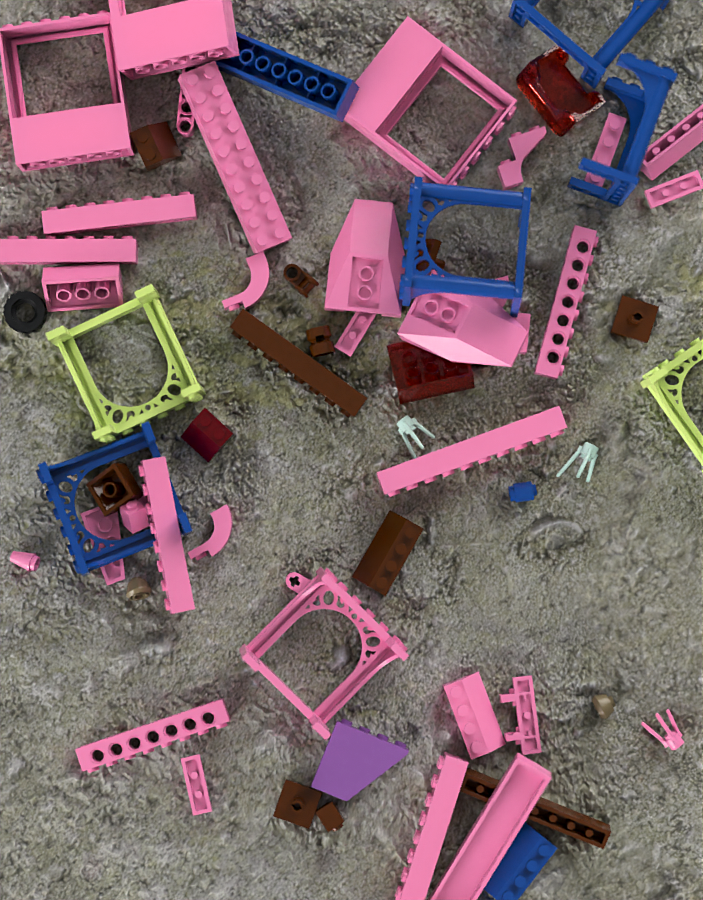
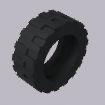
(10, 312)

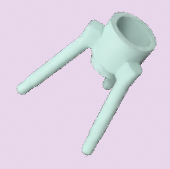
(407, 426)
(588, 453)

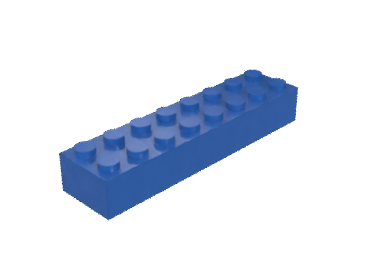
(291, 77)

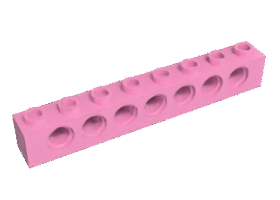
(579, 235)
(86, 752)

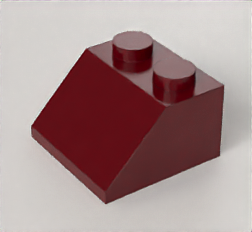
(207, 435)

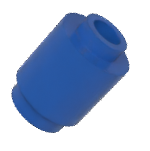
(522, 492)

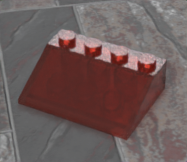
(426, 375)

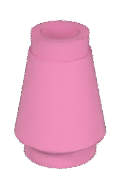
(26, 560)

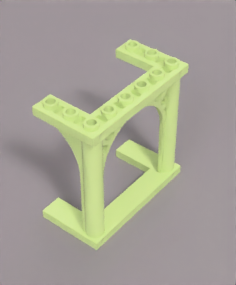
(656, 383)
(105, 427)

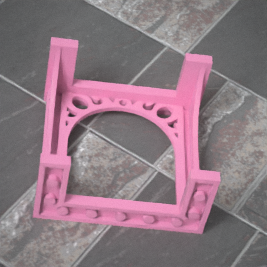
(386, 651)

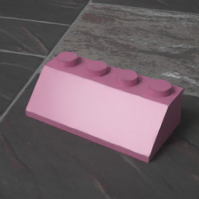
(82, 287)
(474, 715)

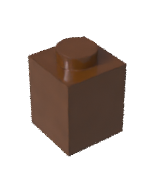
(330, 816)

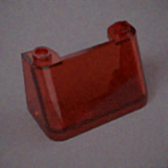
(557, 92)

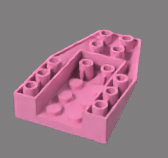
(367, 262)
(463, 329)

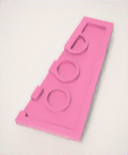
(108, 529)

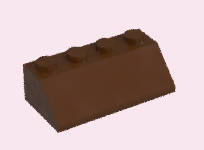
(387, 552)

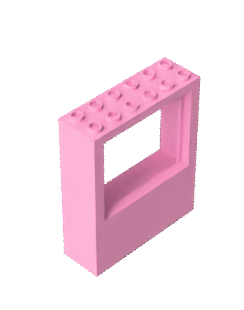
(172, 36)
(397, 80)
(70, 134)

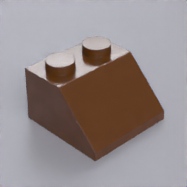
(156, 145)
(114, 488)

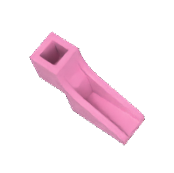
(520, 147)

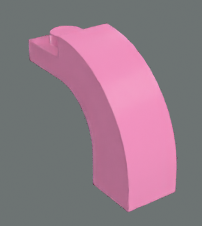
(258, 285)

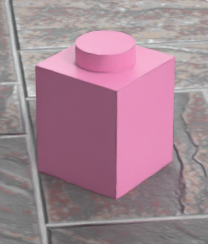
(134, 516)

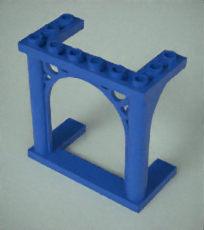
(594, 66)
(643, 112)
(419, 282)
(55, 474)

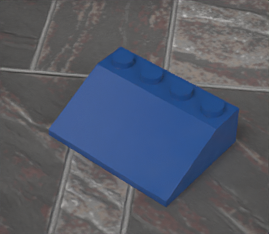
(520, 864)

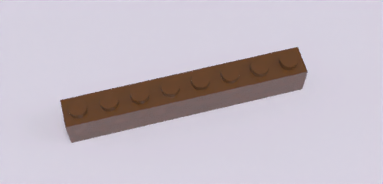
(298, 363)
(544, 811)

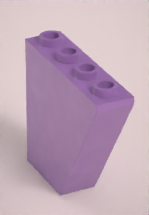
(354, 760)

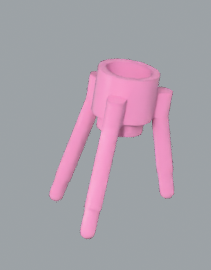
(672, 738)

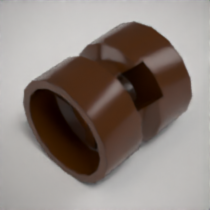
(323, 347)

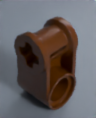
(300, 280)

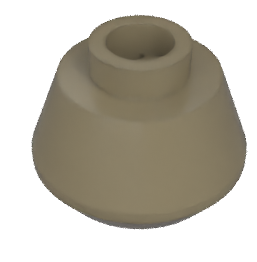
(138, 589)
(603, 705)

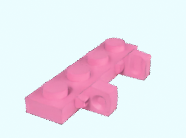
(524, 700)

